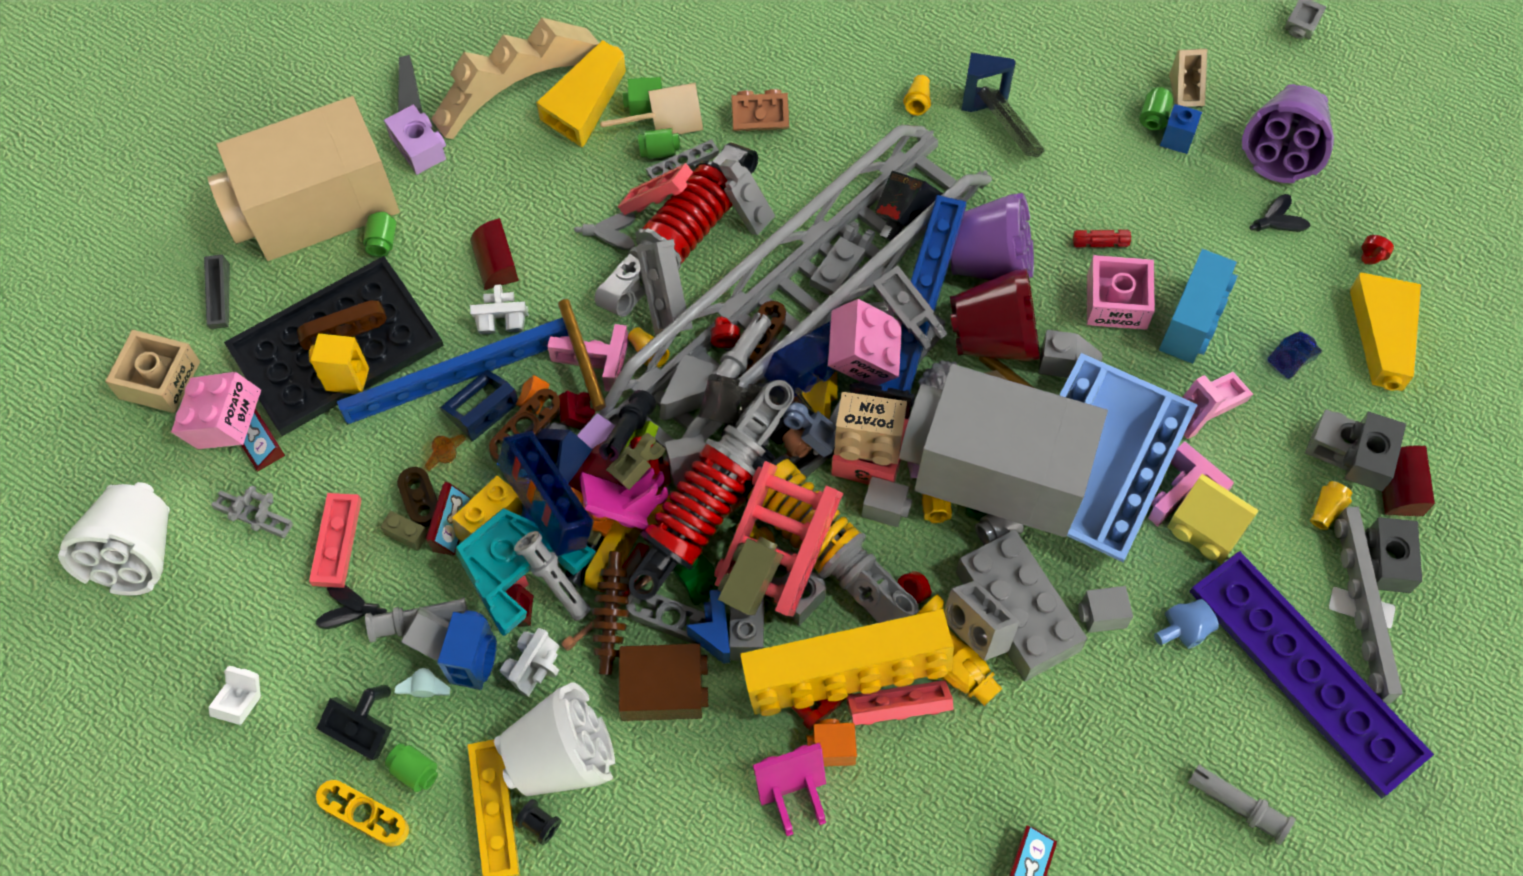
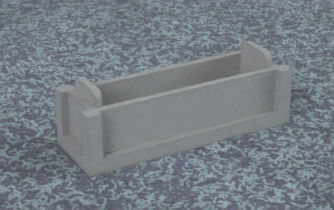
(662, 283)

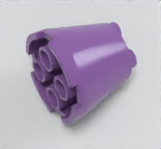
(1290, 135)
(994, 239)

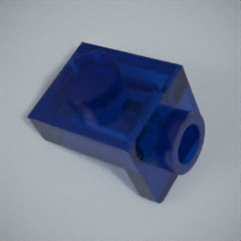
(1294, 353)

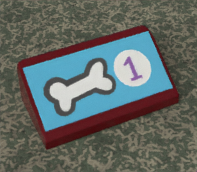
(261, 444)
(441, 530)
(1033, 854)

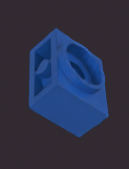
(468, 650)

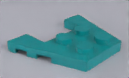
(495, 565)

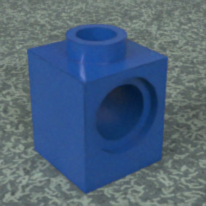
(1181, 128)

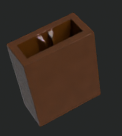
(662, 682)

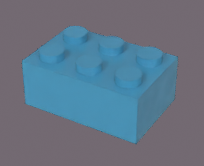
(1200, 307)

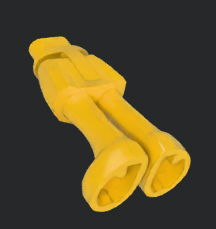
(969, 668)

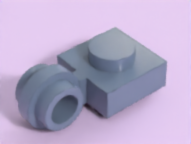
(818, 430)

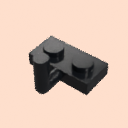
(354, 725)

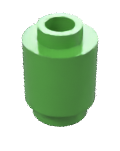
(1156, 109)
(659, 143)
(379, 234)
(411, 767)

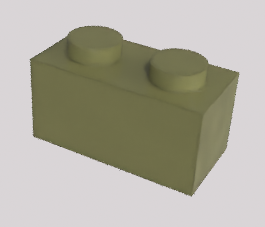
(404, 530)

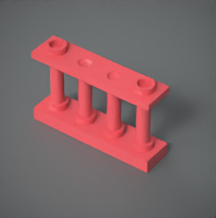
(811, 534)

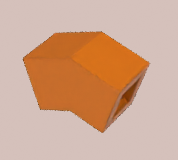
(529, 388)

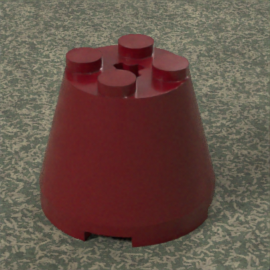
(997, 319)

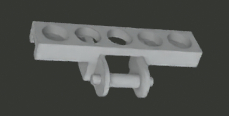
(689, 154)
(238, 504)

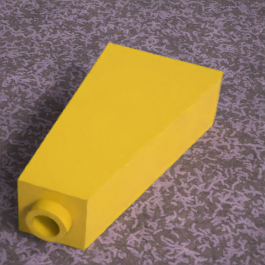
(583, 93)
(1387, 327)

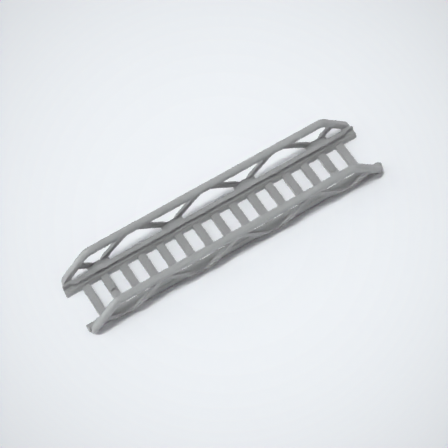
(816, 241)

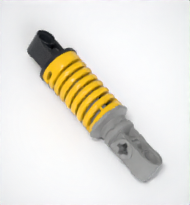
(841, 551)

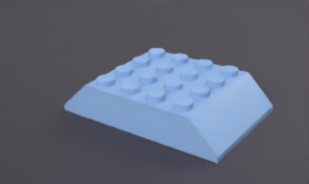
(1132, 453)

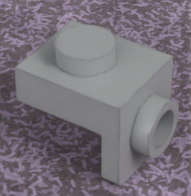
(1304, 18)

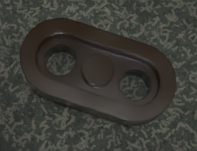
(417, 499)

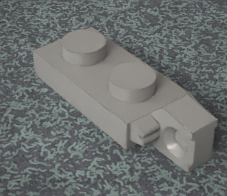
(746, 196)

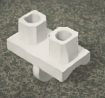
(512, 312)
(534, 663)

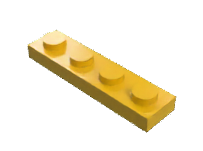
(493, 811)

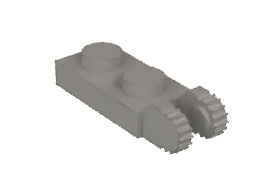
(841, 260)
(908, 305)

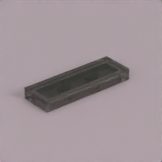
(1011, 121)

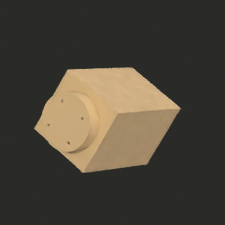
(302, 180)

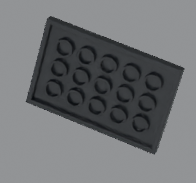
(281, 368)

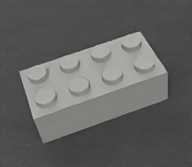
(1016, 580)

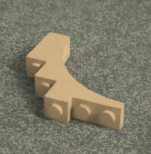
(513, 59)

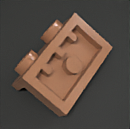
(760, 111)

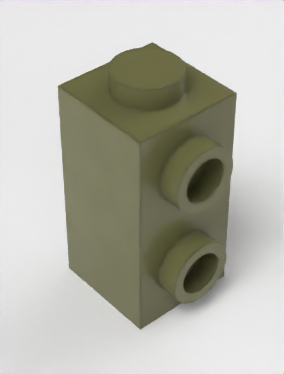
(750, 575)

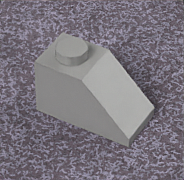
(1062, 351)
(686, 387)

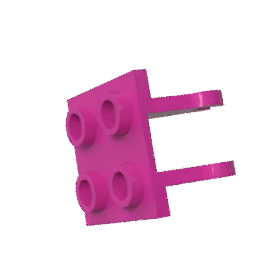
(624, 505)
(789, 774)

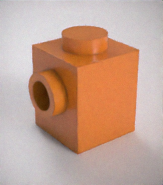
(836, 741)

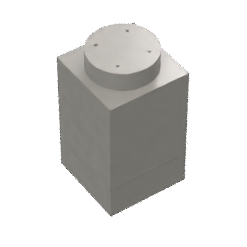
(1003, 448)

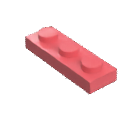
(656, 190)
(335, 540)
(900, 703)

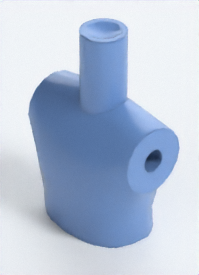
(1189, 623)

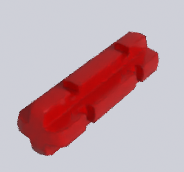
(1102, 238)

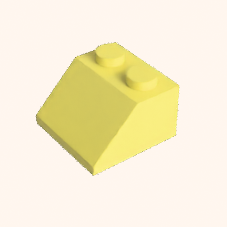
(1211, 519)

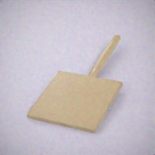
(671, 108)

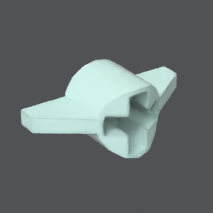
(423, 685)

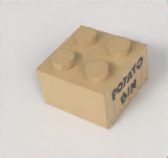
(153, 371)
(869, 428)

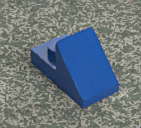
(714, 633)

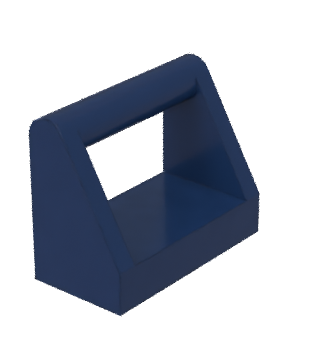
(982, 67)
(487, 411)
(565, 449)

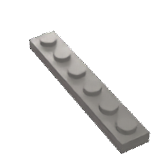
(1369, 609)

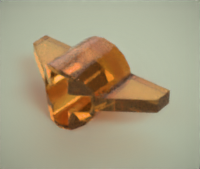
(444, 450)

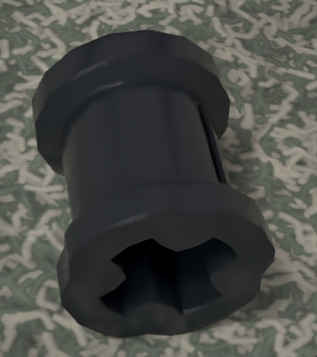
(537, 822)

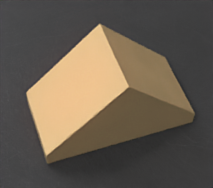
(1189, 77)

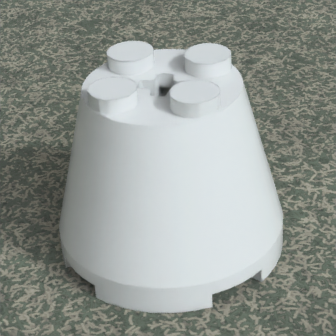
(119, 540)
(557, 746)

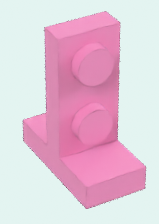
(601, 355)
(1214, 399)
(1191, 466)

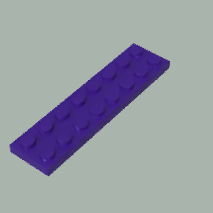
(1312, 675)

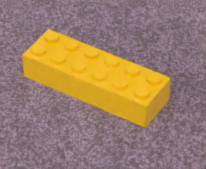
(848, 662)

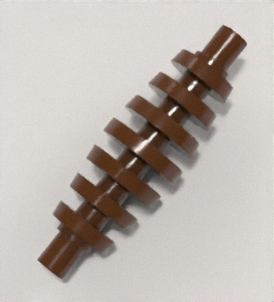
(610, 612)

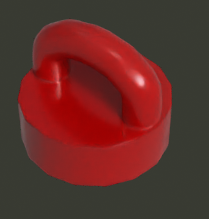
(1377, 247)
(724, 333)
(916, 585)

